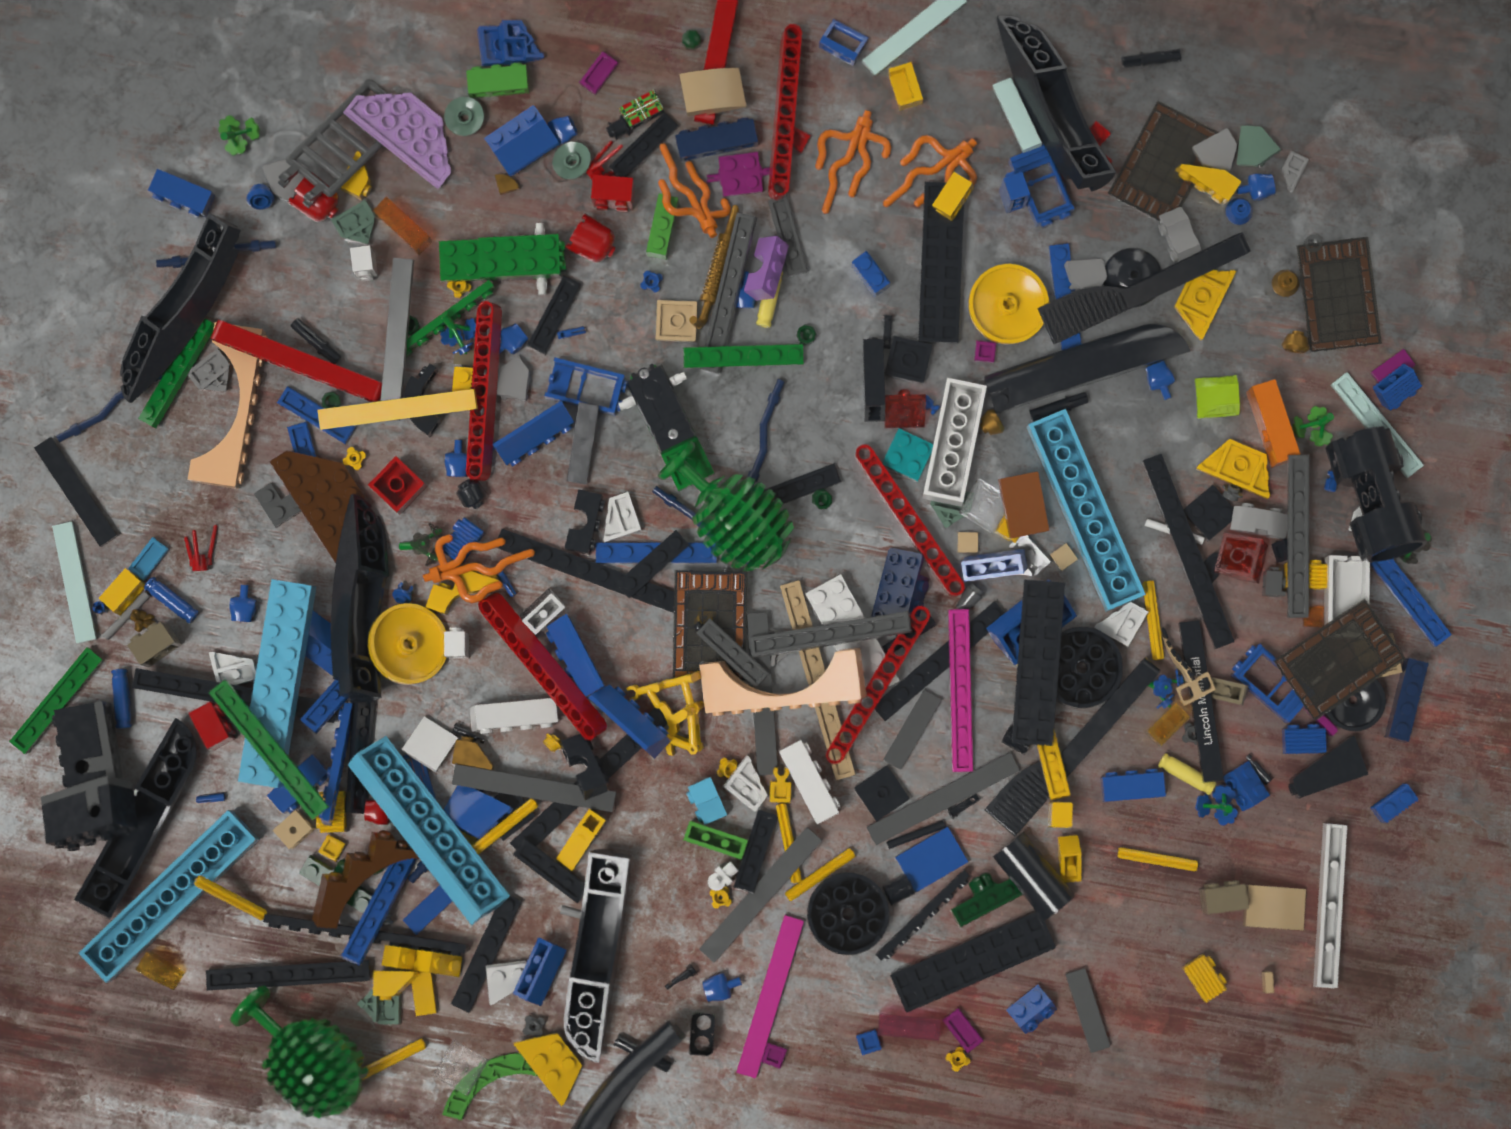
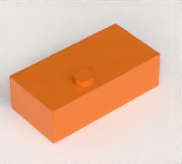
(1272, 422)

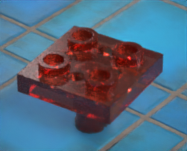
(905, 410)

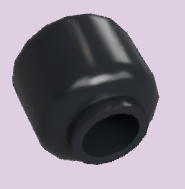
(471, 493)

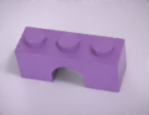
(765, 281)

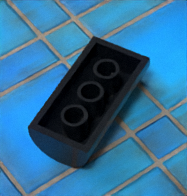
(1034, 876)

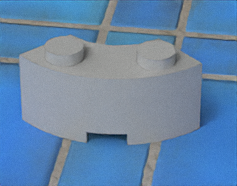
(1179, 234)
(1259, 522)

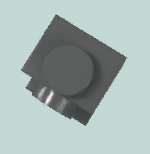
(1273, 583)

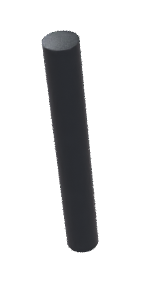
(916, 834)

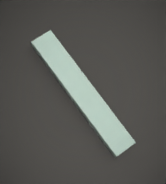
(911, 34)
(1371, 417)
(74, 582)

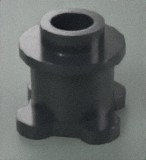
(617, 128)

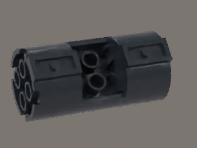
(1369, 465)

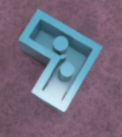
(707, 801)

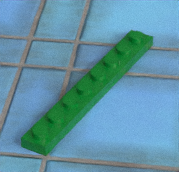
(269, 749)

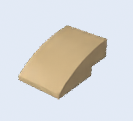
(712, 91)
(1275, 907)

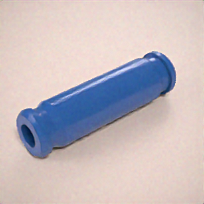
(171, 600)
(121, 698)

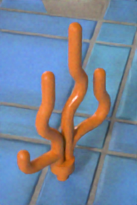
(859, 137)
(953, 157)
(699, 211)
(448, 570)

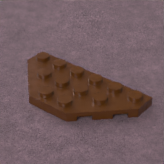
(320, 491)

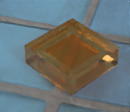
(1316, 617)

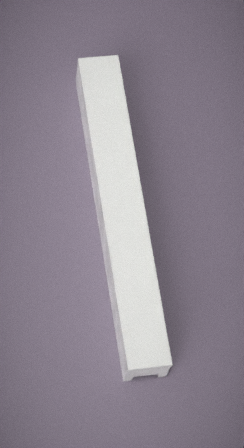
(1330, 905)

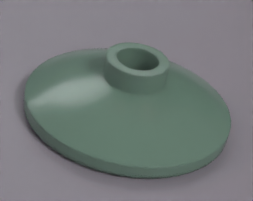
(460, 107)
(566, 155)

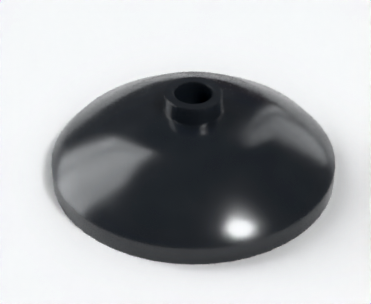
(1127, 261)
(1364, 712)

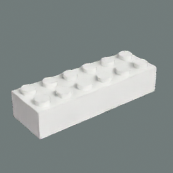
(954, 442)
(835, 604)

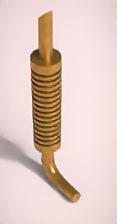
(715, 272)

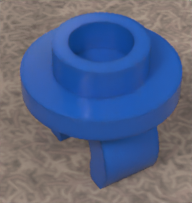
(402, 596)

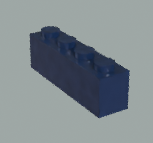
(716, 140)
(1406, 700)

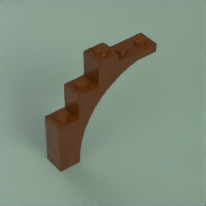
(358, 866)

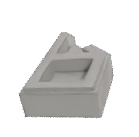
(1293, 169)

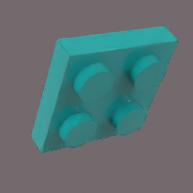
(908, 455)

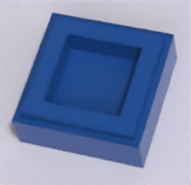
(868, 1042)

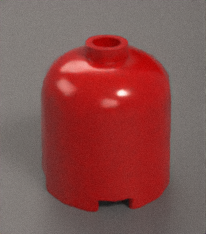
(321, 208)
(592, 240)

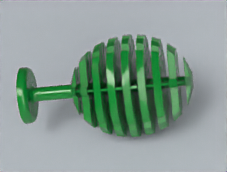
(740, 519)
(307, 1060)

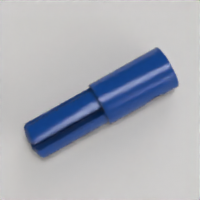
(568, 333)
(503, 578)
(211, 798)

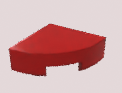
(800, 140)

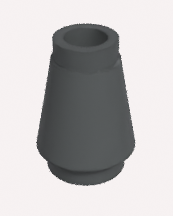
(970, 597)

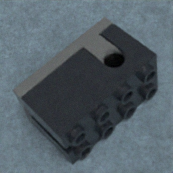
(88, 736)
(89, 813)

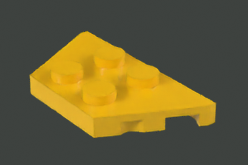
(1202, 298)
(1239, 466)
(552, 1063)

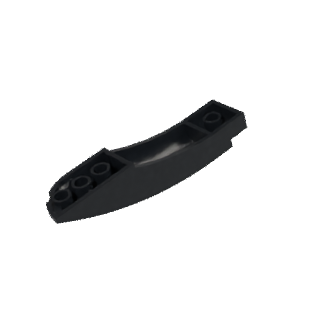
(1052, 104)
(181, 309)
(1083, 365)
(357, 600)
(154, 800)
(597, 951)
(614, 1090)

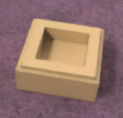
(967, 542)
(1063, 557)
(1267, 982)

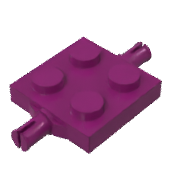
(740, 174)

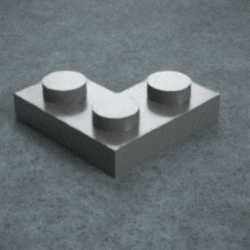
(277, 509)

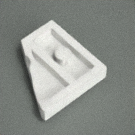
(621, 518)
(1123, 623)
(232, 668)
(746, 785)
(503, 979)

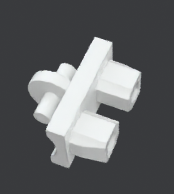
(723, 875)

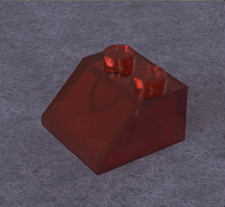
(1241, 557)

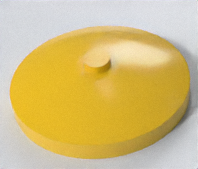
(1006, 303)
(407, 644)

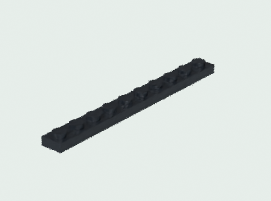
(1188, 551)
(584, 569)
(200, 689)
(610, 764)
(394, 939)

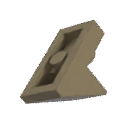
(1229, 691)

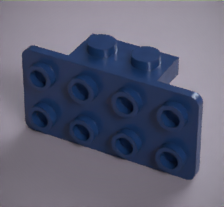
(901, 584)

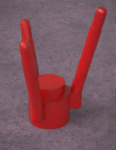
(596, 167)
(199, 561)

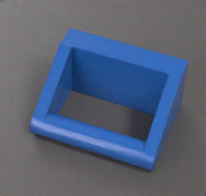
(838, 50)

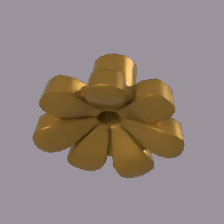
(141, 619)

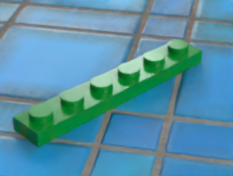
(437, 325)
(742, 355)
(175, 376)
(56, 699)

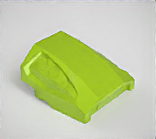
(1217, 397)

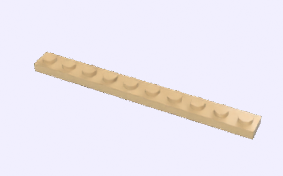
(814, 669)

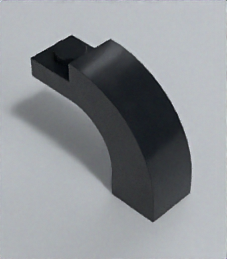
(417, 387)

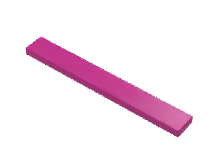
(960, 690)
(770, 996)

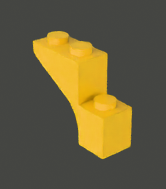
(442, 597)
(422, 961)

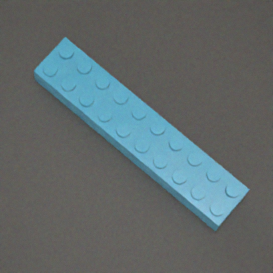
(1085, 510)
(278, 673)
(428, 830)
(168, 896)

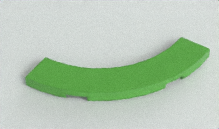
(495, 1068)

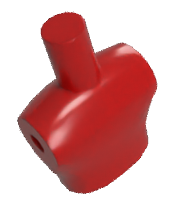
(374, 813)

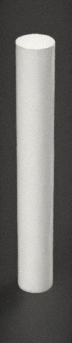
(1163, 527)

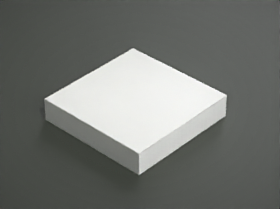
(429, 744)

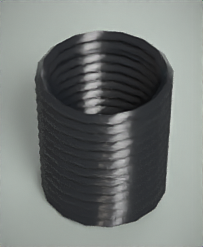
(1007, 740)
(898, 890)

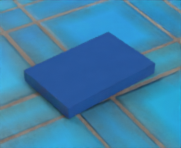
(931, 859)

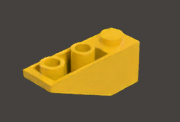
(1216, 182)
(581, 839)

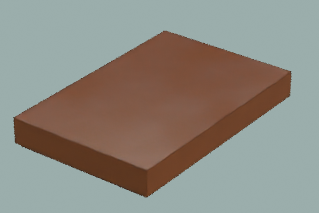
(1023, 504)

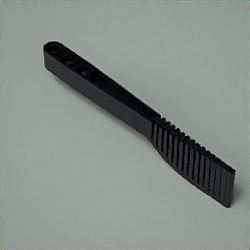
(1096, 304)
(1028, 789)

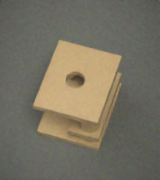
(294, 829)

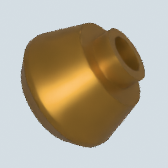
(1288, 287)
(1296, 343)
(991, 423)

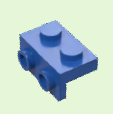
(1247, 786)
(1031, 1009)

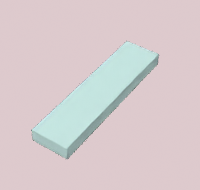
(1017, 115)

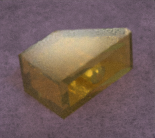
(160, 970)

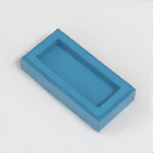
(148, 559)

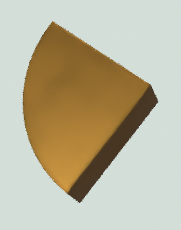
(505, 183)

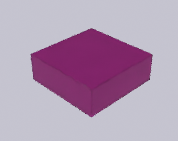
(985, 351)
(774, 1055)

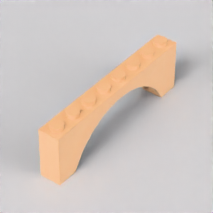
(224, 463)
(728, 692)

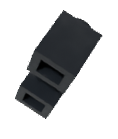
(582, 540)
(579, 751)

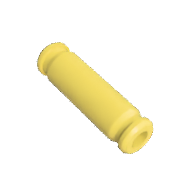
(767, 309)
(1185, 773)

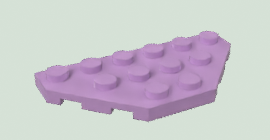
(405, 129)

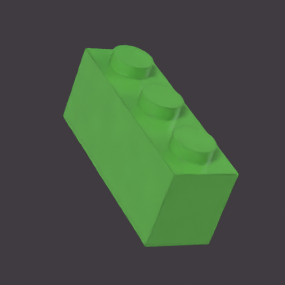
(497, 80)
(661, 230)
(715, 840)

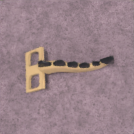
(1189, 676)

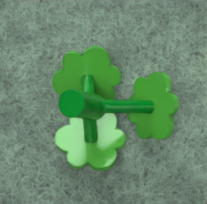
(230, 131)
(1317, 418)

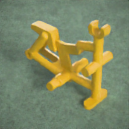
(690, 712)

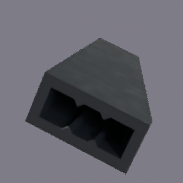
(873, 380)
(1331, 769)

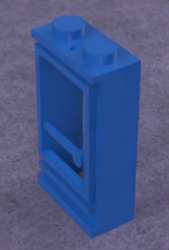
(1033, 159)
(560, 380)
(1288, 706)

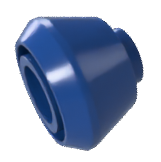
(260, 197)
(1239, 211)

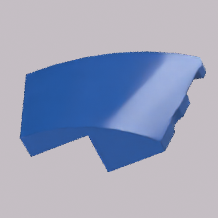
(507, 44)
(474, 811)

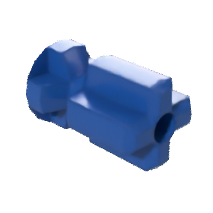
(929, 405)
(1330, 483)
(99, 607)

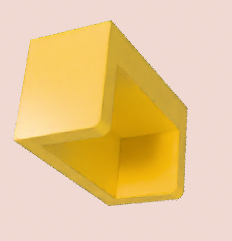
(905, 86)
(1060, 814)

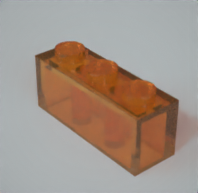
(402, 226)

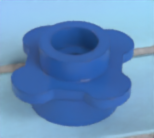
(651, 276)

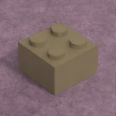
(153, 644)
(1223, 898)

